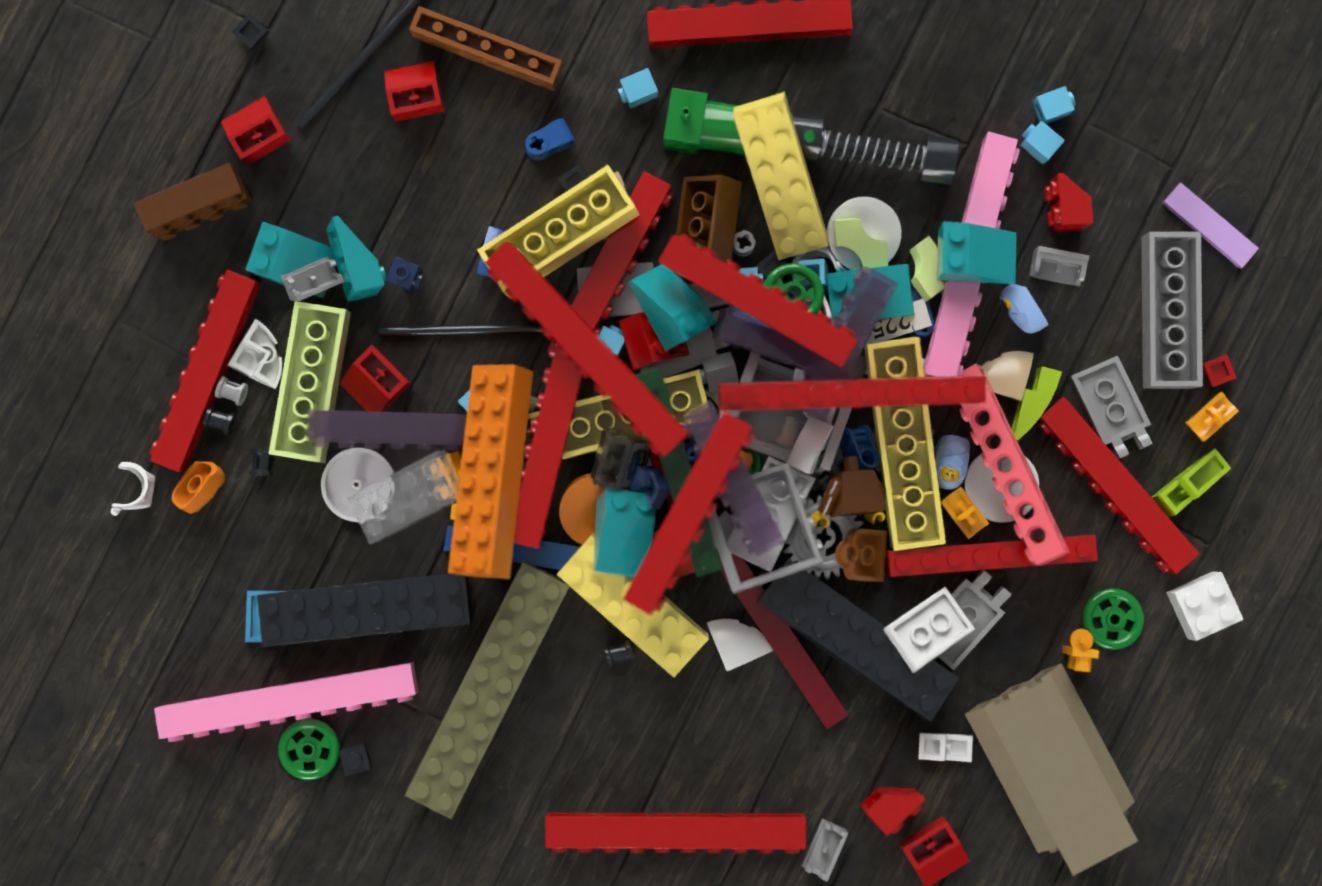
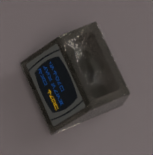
(618, 458)

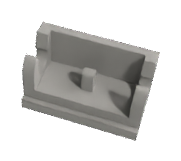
(1058, 266)
(311, 279)
(824, 849)

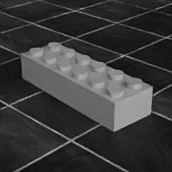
(1172, 310)

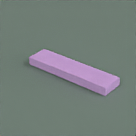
(1211, 225)

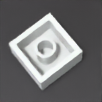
(1204, 605)

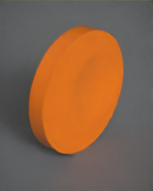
(578, 508)

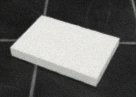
(929, 629)

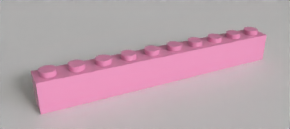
(960, 298)
(286, 700)

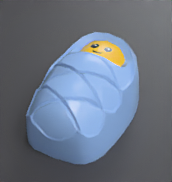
(1023, 308)
(951, 461)

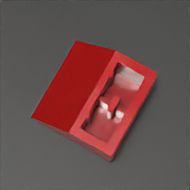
(413, 91)
(255, 131)
(1068, 205)
(644, 346)
(374, 381)
(891, 806)
(934, 851)

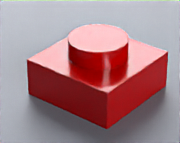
(1218, 371)

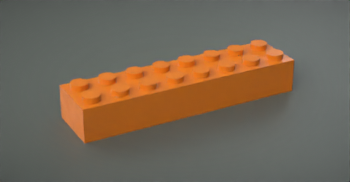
(490, 471)

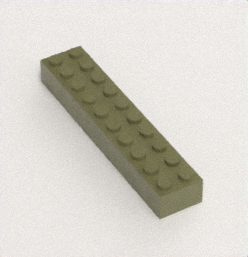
(487, 689)

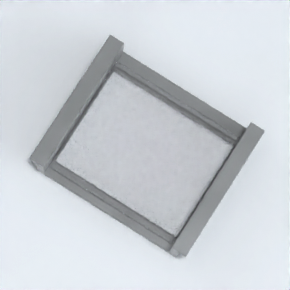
(779, 429)

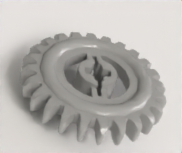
(799, 548)

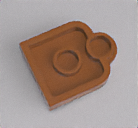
(863, 561)

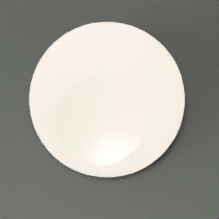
(877, 221)
(350, 473)
(983, 493)

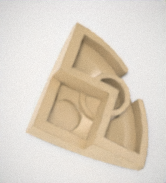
(1009, 373)

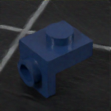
(405, 274)
(652, 483)

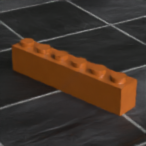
(486, 48)

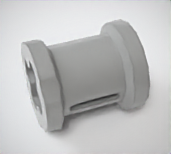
(747, 250)
(231, 391)

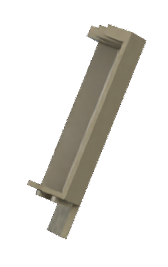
(1056, 769)

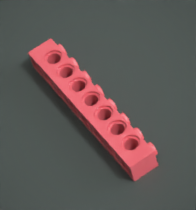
(1053, 544)

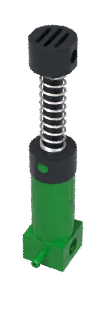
(711, 126)

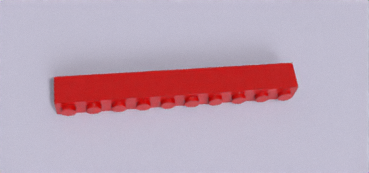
(587, 349)
(851, 393)
(675, 831)

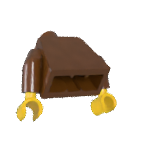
(852, 494)

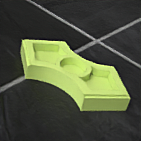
(851, 234)
(925, 274)

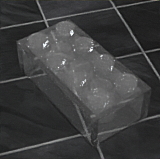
(406, 497)

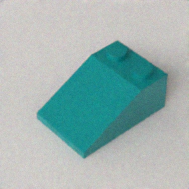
(282, 252)
(976, 254)
(354, 262)
(900, 302)
(671, 306)
(622, 531)

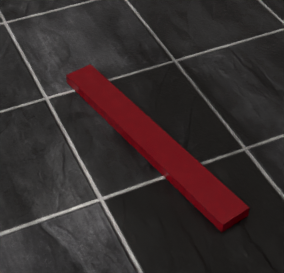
(789, 651)

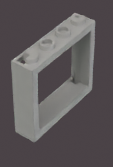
(807, 525)

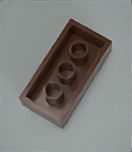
(193, 202)
(710, 213)

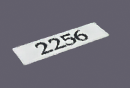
(896, 327)

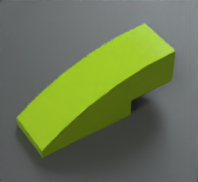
(1035, 400)
(1191, 483)

